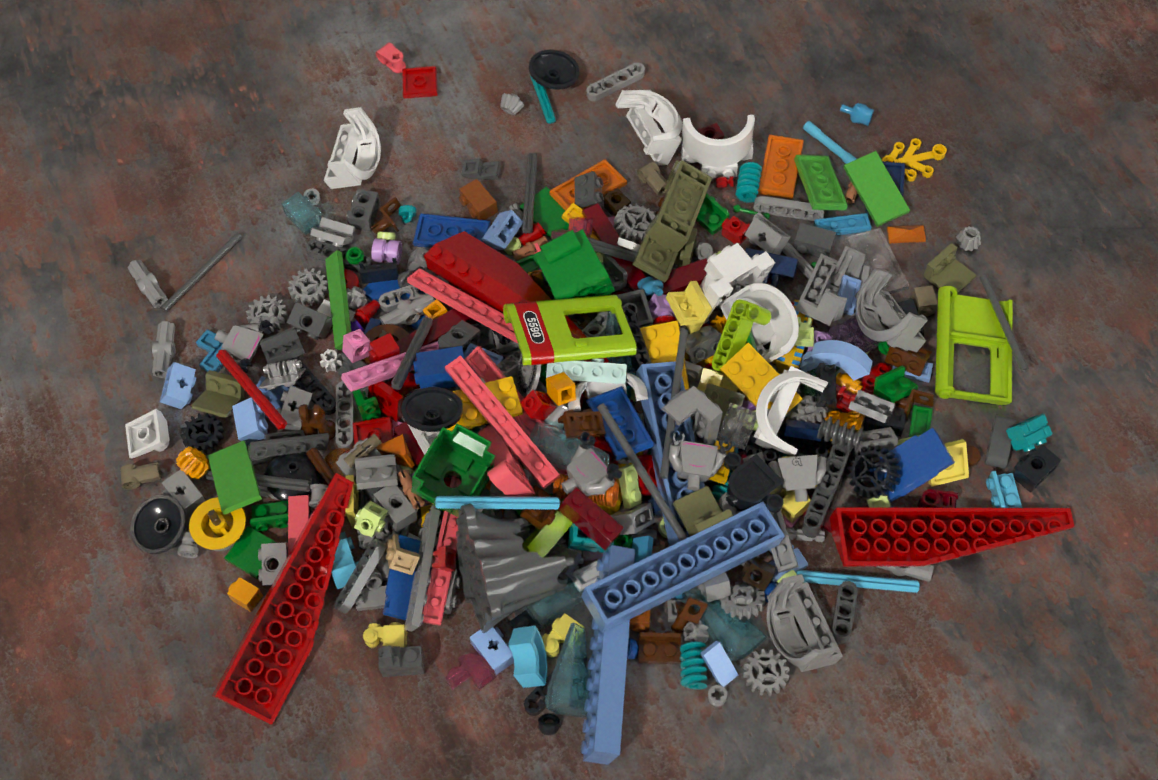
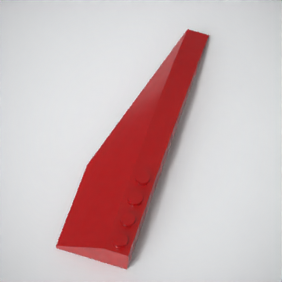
(487, 275)
(935, 534)
(289, 615)

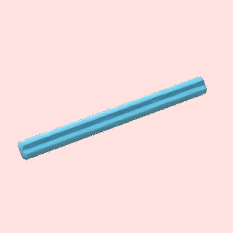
(497, 502)
(860, 581)

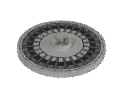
(527, 377)

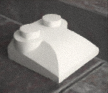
(147, 434)

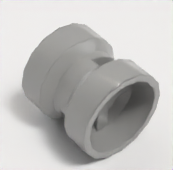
(188, 547)

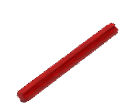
(252, 390)

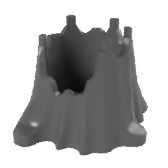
(496, 568)

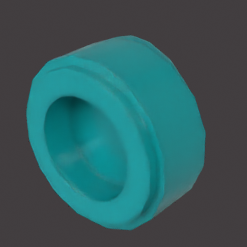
(407, 211)

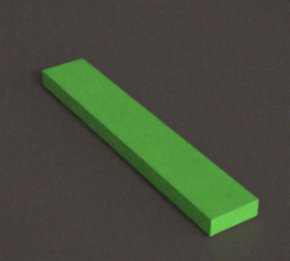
(338, 298)

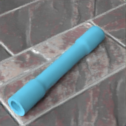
(816, 133)

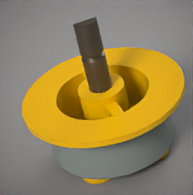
(214, 529)

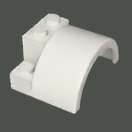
(717, 156)
(730, 268)
(783, 326)

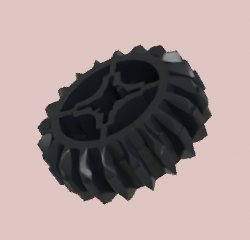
(859, 476)

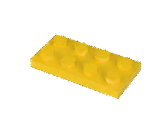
(662, 344)
(751, 374)
(503, 390)

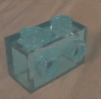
(302, 213)

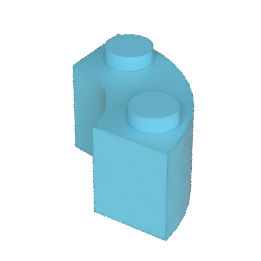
(344, 561)
(528, 656)

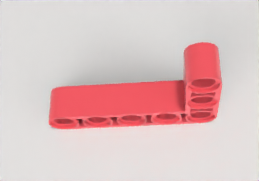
(508, 472)

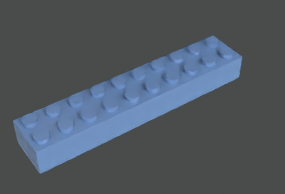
(659, 383)
(681, 566)
(607, 675)

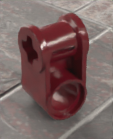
(939, 499)

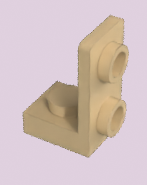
(399, 558)

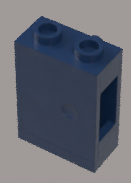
(783, 266)

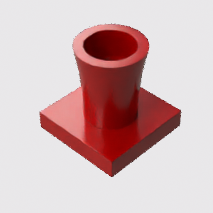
(391, 399)

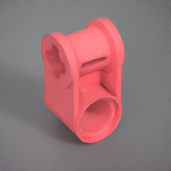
(391, 57)

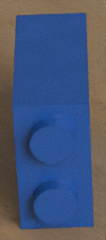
(432, 365)

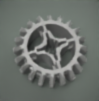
(633, 222)

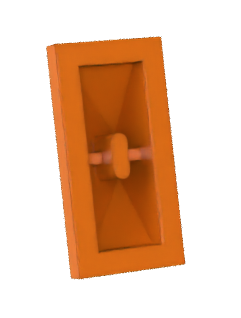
(906, 234)
(399, 448)

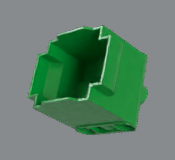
(573, 267)
(457, 455)

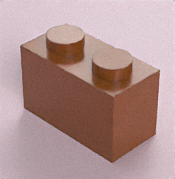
(478, 200)

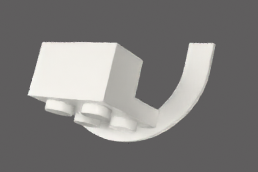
(596, 388)

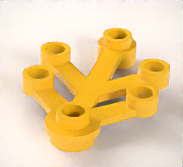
(938, 153)

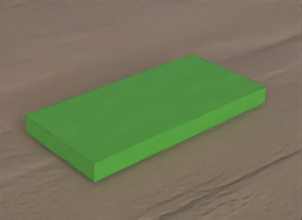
(820, 182)
(876, 188)
(234, 477)

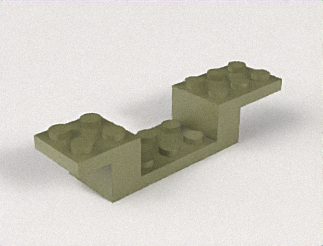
(674, 221)

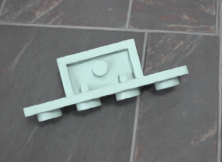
(590, 371)

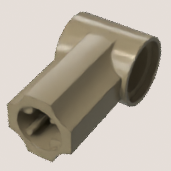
(651, 174)
(135, 475)

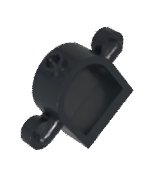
(752, 483)

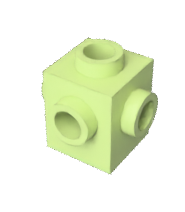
(370, 519)

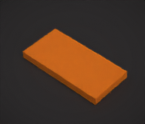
(779, 167)
(612, 179)

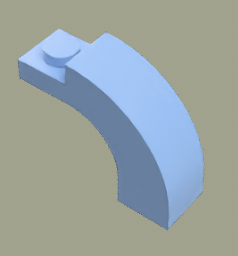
(840, 353)

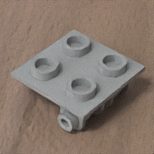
(282, 374)

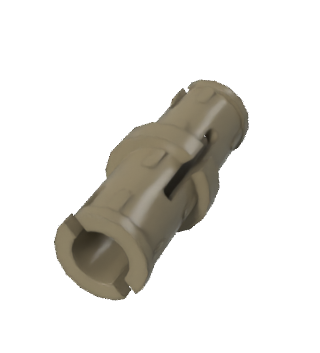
(373, 441)

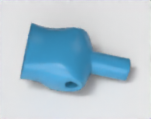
(859, 113)
(651, 286)

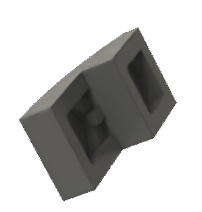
(477, 170)

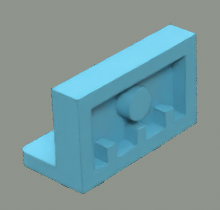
(1003, 490)

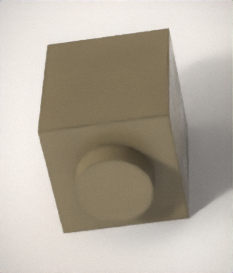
(925, 300)

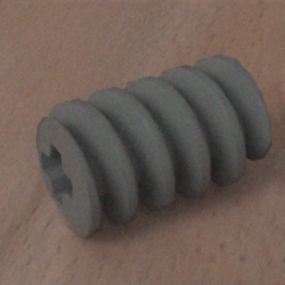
(839, 433)

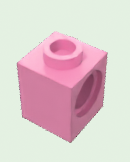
(356, 345)

